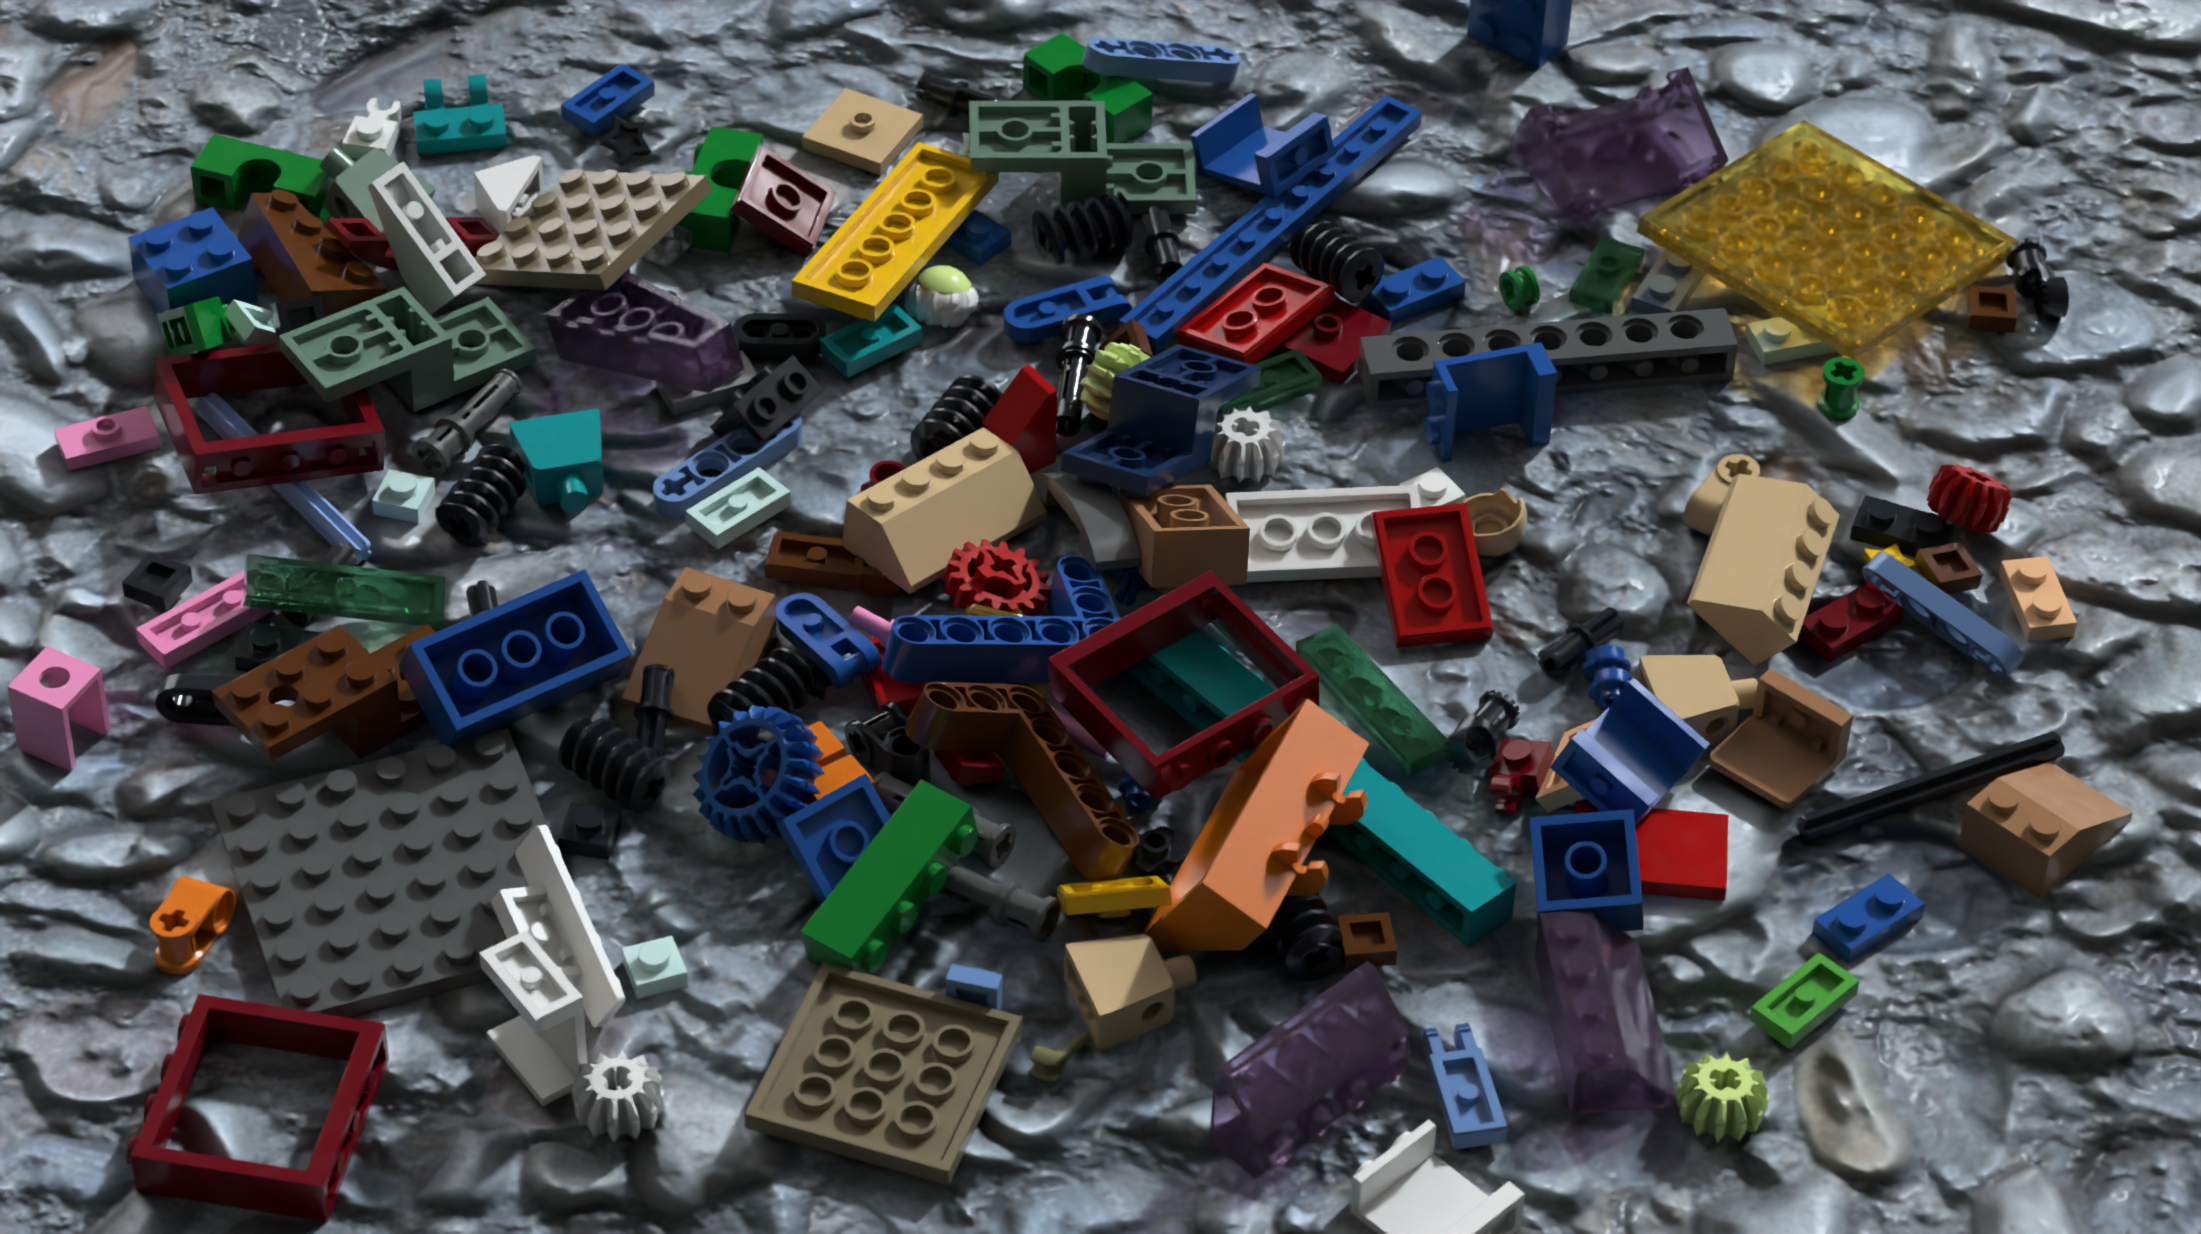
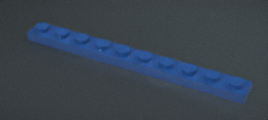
(1272, 222)

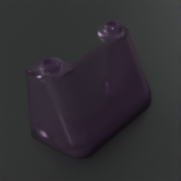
(1620, 149)

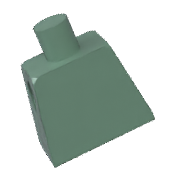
(349, 190)

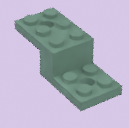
(1072, 141)
(407, 348)

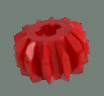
(1969, 498)

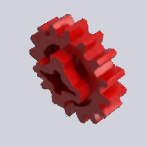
(996, 579)

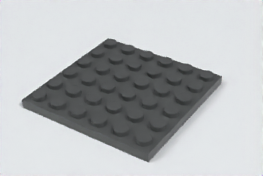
(381, 872)

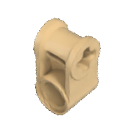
(1707, 500)

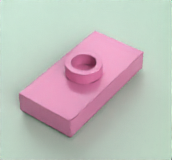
(107, 438)

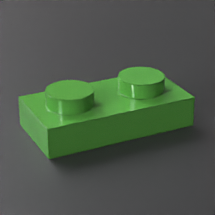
(1804, 1000)

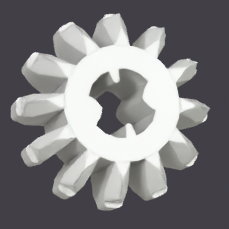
(1246, 444)
(618, 1096)

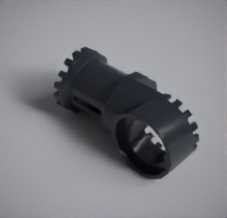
(2037, 279)
(1481, 733)

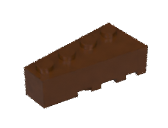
(302, 255)

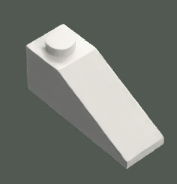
(422, 241)

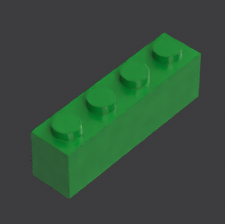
(891, 880)

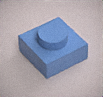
(975, 986)

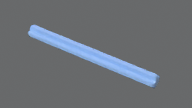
(298, 494)

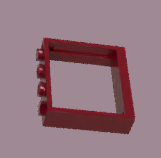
(266, 457)
(1148, 632)
(245, 1183)

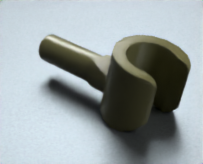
(1051, 1063)

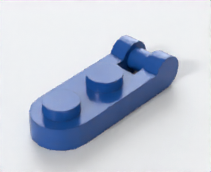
(1042, 314)
(826, 638)

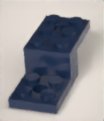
(1160, 420)

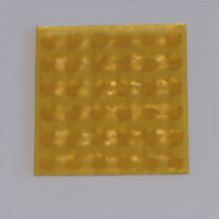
(1827, 238)

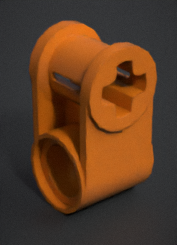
(190, 923)

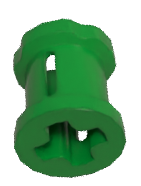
(1841, 380)

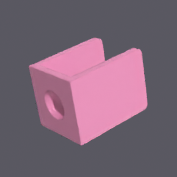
(44, 713)

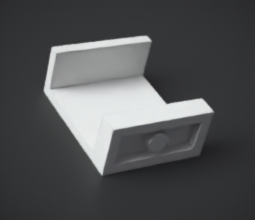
(549, 1036)
(1421, 1194)

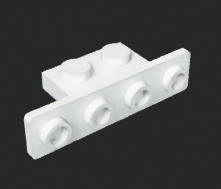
(560, 925)

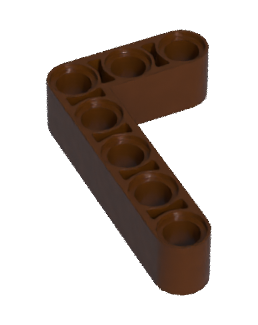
(1042, 758)

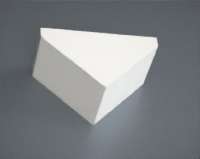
(508, 190)

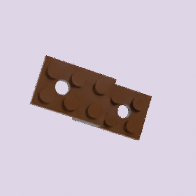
(333, 689)

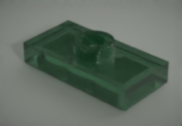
(1606, 275)

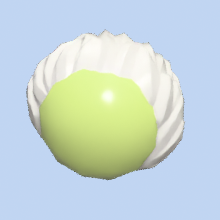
(940, 297)

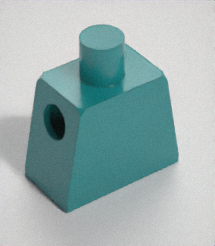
(561, 457)

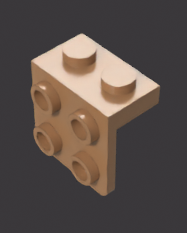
(1785, 742)

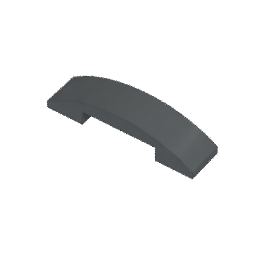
(1095, 510)

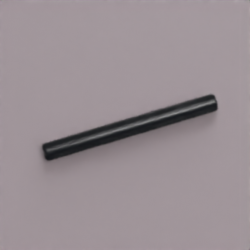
(1929, 787)

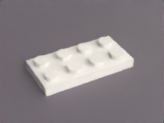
(1315, 530)

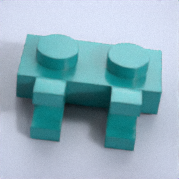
(459, 128)

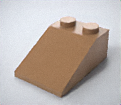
(1186, 534)
(709, 636)
(2038, 825)

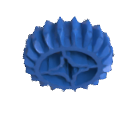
(747, 772)

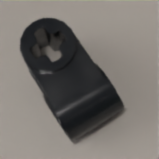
(886, 747)

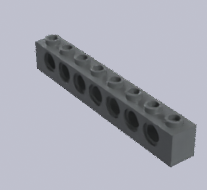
(1584, 353)

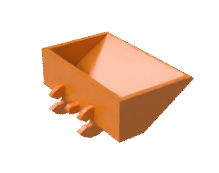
(1262, 834)

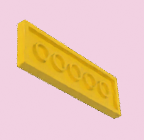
(893, 233)

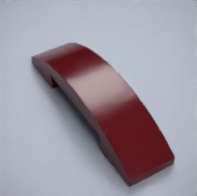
(373, 246)

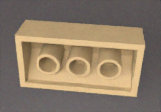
(937, 505)
(1763, 564)

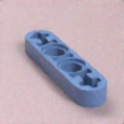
(1161, 60)
(684, 486)
(1944, 615)

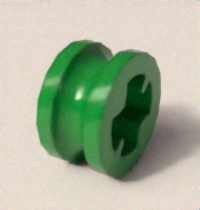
(1519, 288)

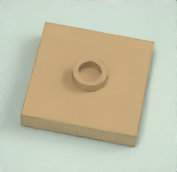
(862, 131)

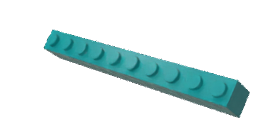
(1392, 836)

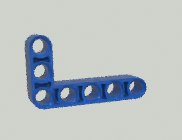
(1002, 646)

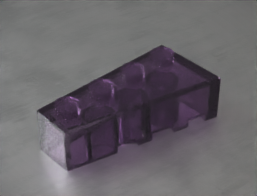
(645, 335)

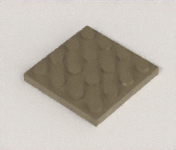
(589, 228)
(884, 1073)

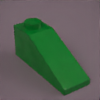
(195, 327)

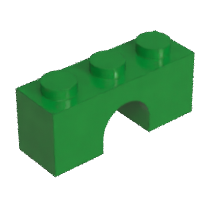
(1057, 74)
(724, 162)
(233, 169)

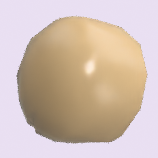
(1497, 522)

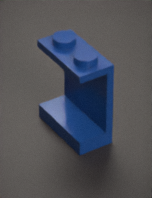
(1257, 157)
(1490, 392)
(1630, 753)

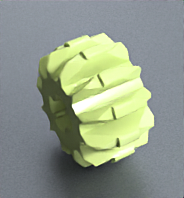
(1101, 373)
(1722, 1097)

